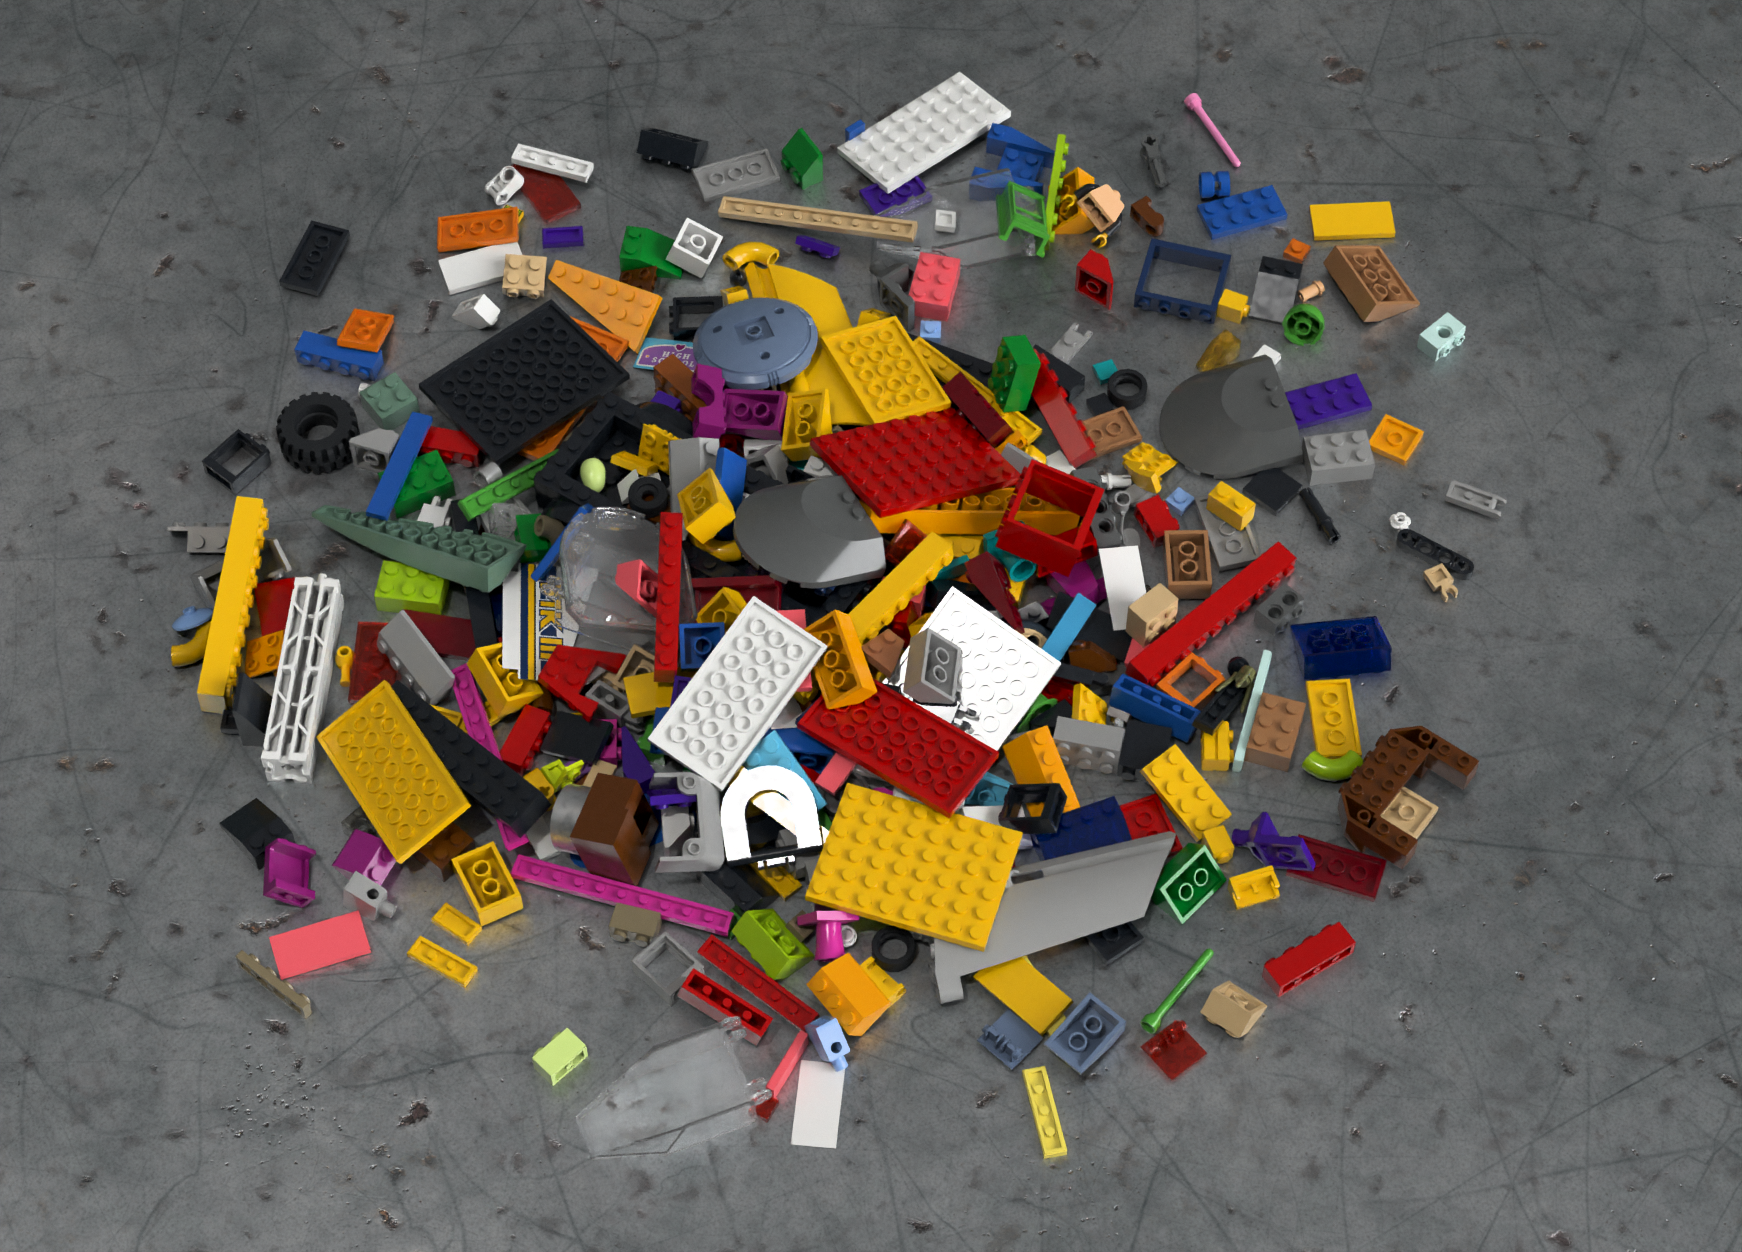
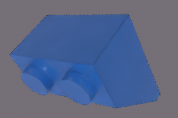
(697, 643)

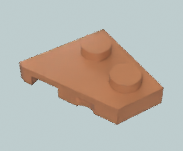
(884, 651)

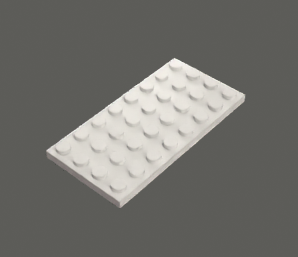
(923, 132)
(737, 693)

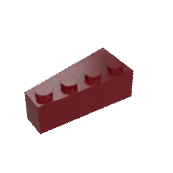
(977, 410)

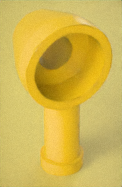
(344, 663)

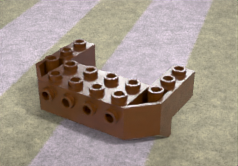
(1381, 778)

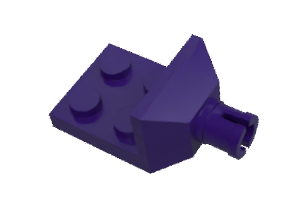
(1274, 849)

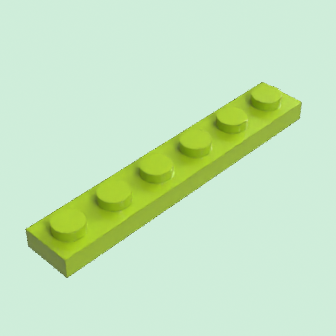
(1056, 184)

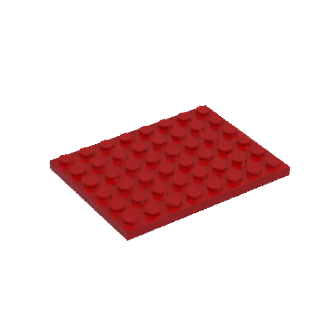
(915, 462)

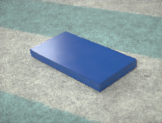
(731, 473)
(553, 553)

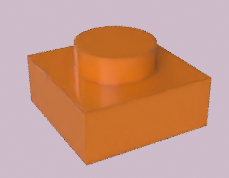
(1296, 251)

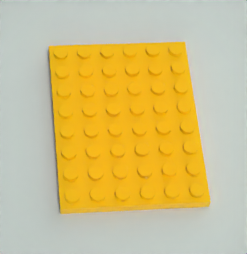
(914, 867)

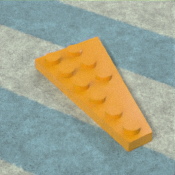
(616, 305)

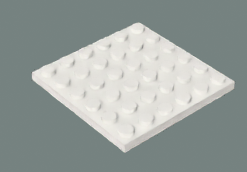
(997, 668)

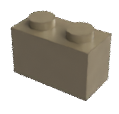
(634, 924)

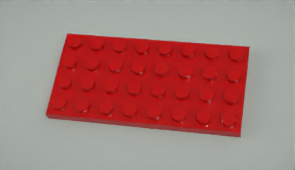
(904, 746)

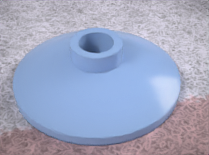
(192, 618)

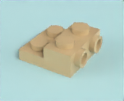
(524, 276)

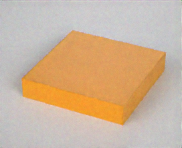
(1395, 439)

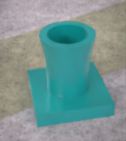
(1017, 567)

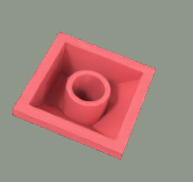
(639, 583)

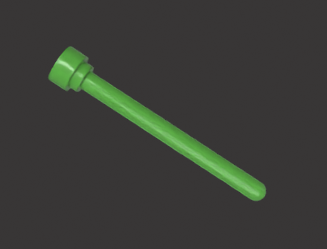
(1152, 1021)

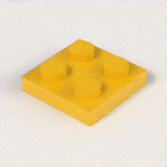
(1088, 705)

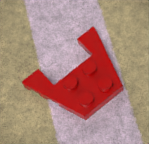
(570, 670)

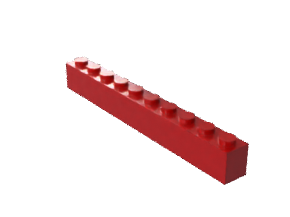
(1211, 615)

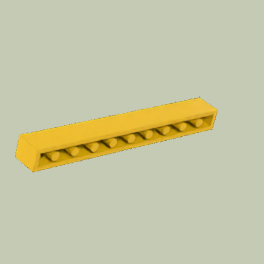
(894, 594)

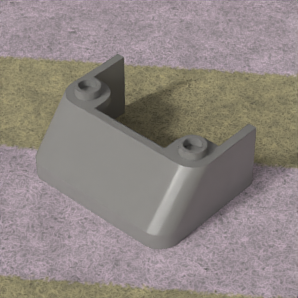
(272, 566)
(697, 853)

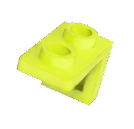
(559, 775)

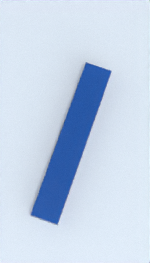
(399, 466)

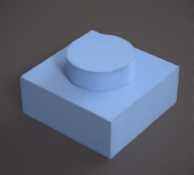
(931, 330)
(1179, 501)

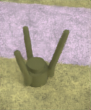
(1243, 679)

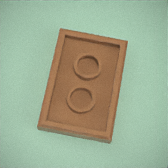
(1112, 431)

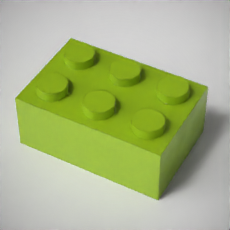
(409, 589)

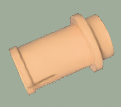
(1311, 291)

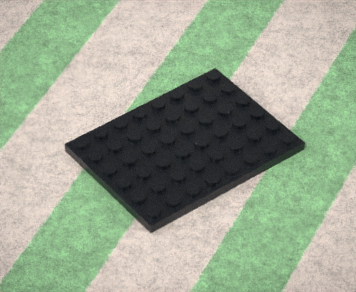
(524, 382)

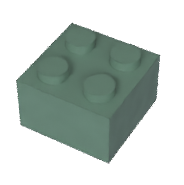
(389, 402)

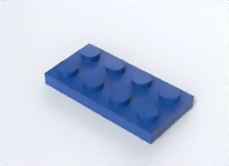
(1241, 212)

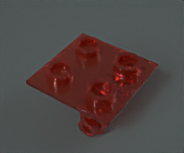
(1173, 1049)

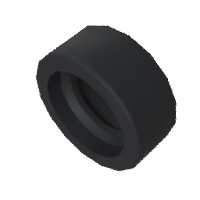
(1127, 376)
(893, 932)

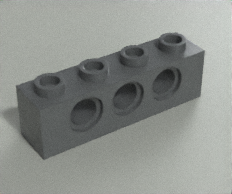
(1104, 518)

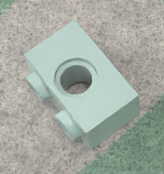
(1441, 337)

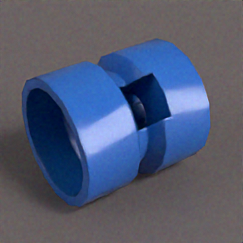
(1207, 184)

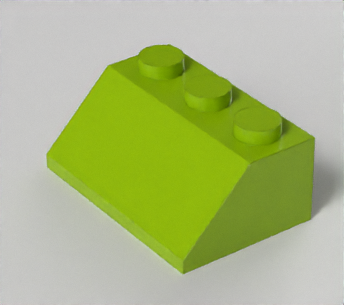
(771, 943)

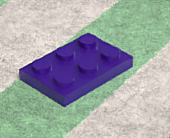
(878, 200)

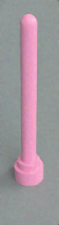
(1194, 103)

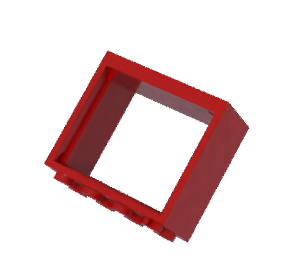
(1060, 490)

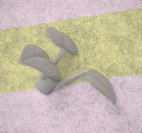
(1120, 505)

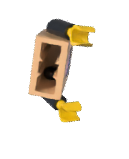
(1101, 206)

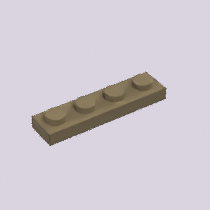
(268, 978)

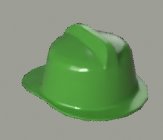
(1039, 706)

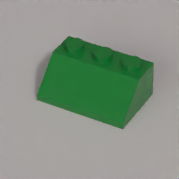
(1187, 882)

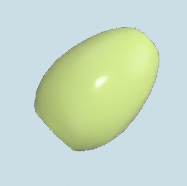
(593, 474)

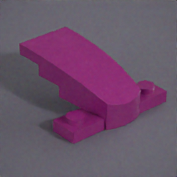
(1079, 581)

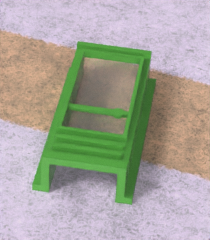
(1024, 210)

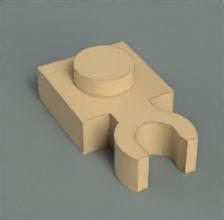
(1440, 579)

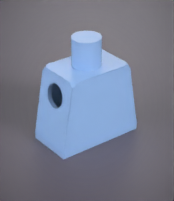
(827, 1032)

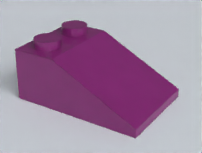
(755, 413)

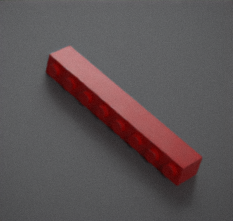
(668, 597)

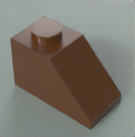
(1091, 657)

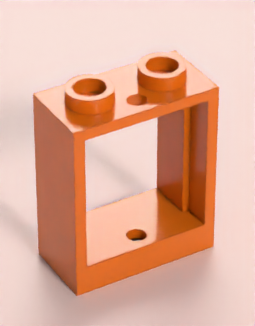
(1200, 666)

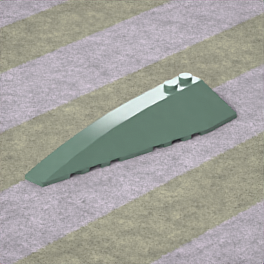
(453, 555)

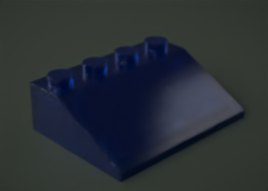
(1341, 648)
(1084, 830)

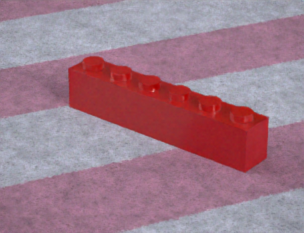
(1061, 415)

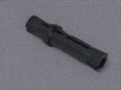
(1323, 521)

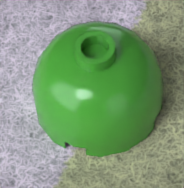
(1303, 324)

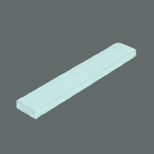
(1252, 710)

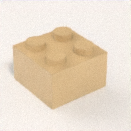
(1152, 615)

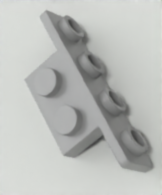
(203, 538)

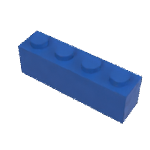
(324, 353)
(1153, 707)

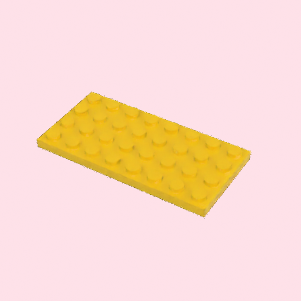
(393, 771)

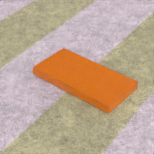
(477, 229)

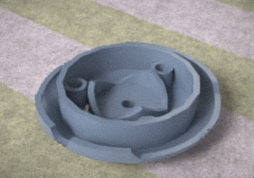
(750, 361)

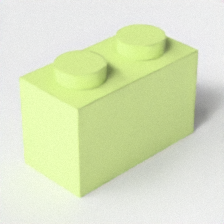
(559, 1056)

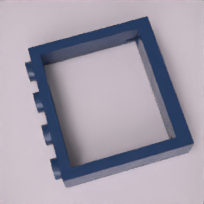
(1187, 256)

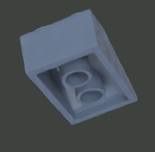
(1086, 1033)

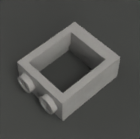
(655, 948)

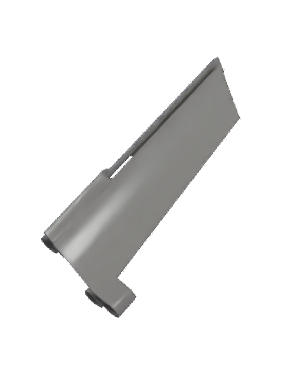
(1072, 900)

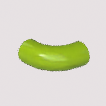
(1332, 769)

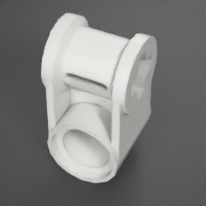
(504, 185)

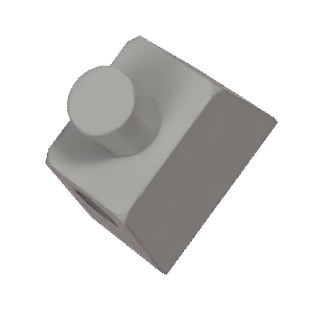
(367, 897)

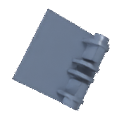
(1009, 1039)

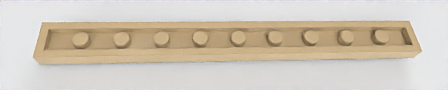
(818, 219)

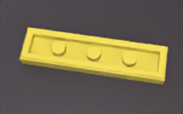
(1044, 1112)

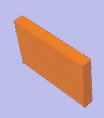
(365, 330)

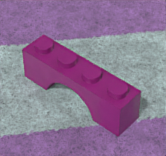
(709, 385)

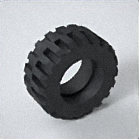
(311, 412)

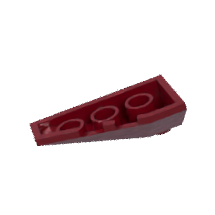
(992, 581)

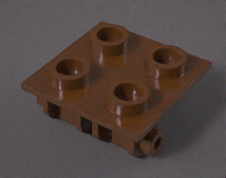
(641, 278)

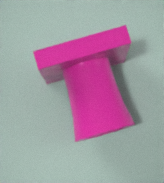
(828, 932)

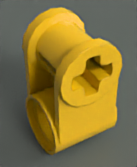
(539, 781)

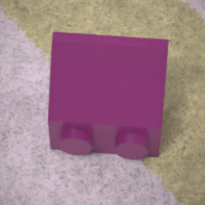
(365, 855)

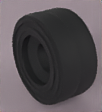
(645, 486)

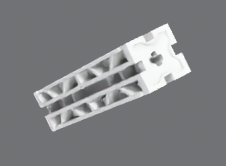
(303, 680)

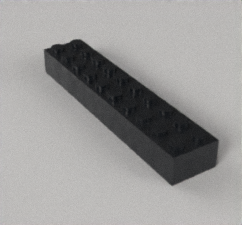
(476, 769)

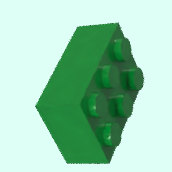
(1014, 373)
(424, 482)

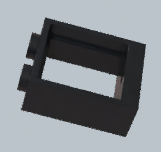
(690, 305)
(224, 451)
(1048, 822)

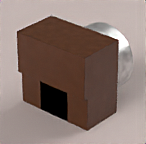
(605, 826)

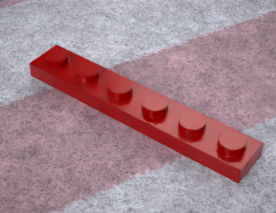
(757, 983)

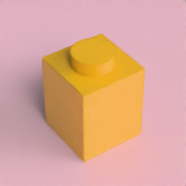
(1232, 306)
(1218, 844)

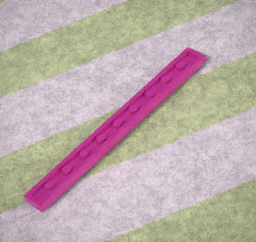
(481, 731)
(612, 891)

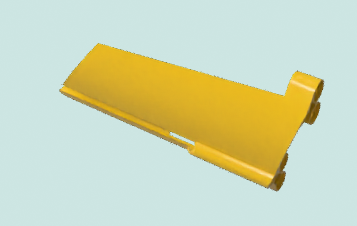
(829, 316)

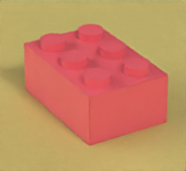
(934, 285)

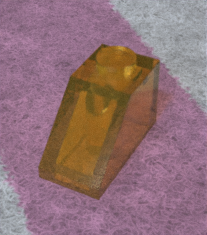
(1220, 352)

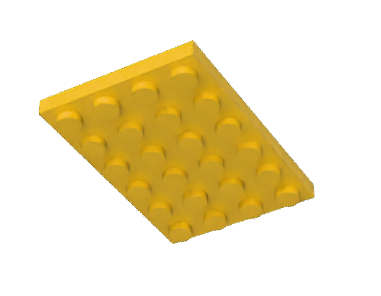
(885, 371)

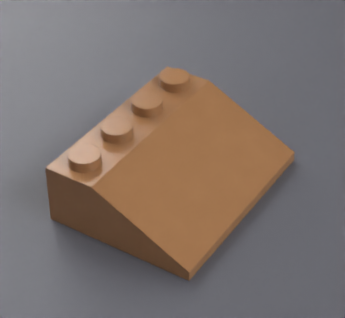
(1369, 282)

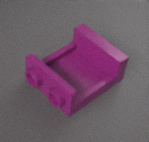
(288, 872)

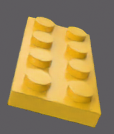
(1185, 792)

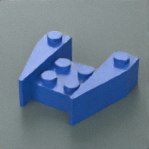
(1019, 154)

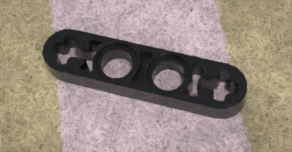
(1436, 551)

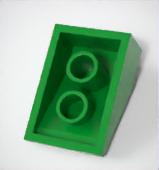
(646, 249)

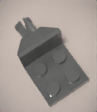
(891, 286)

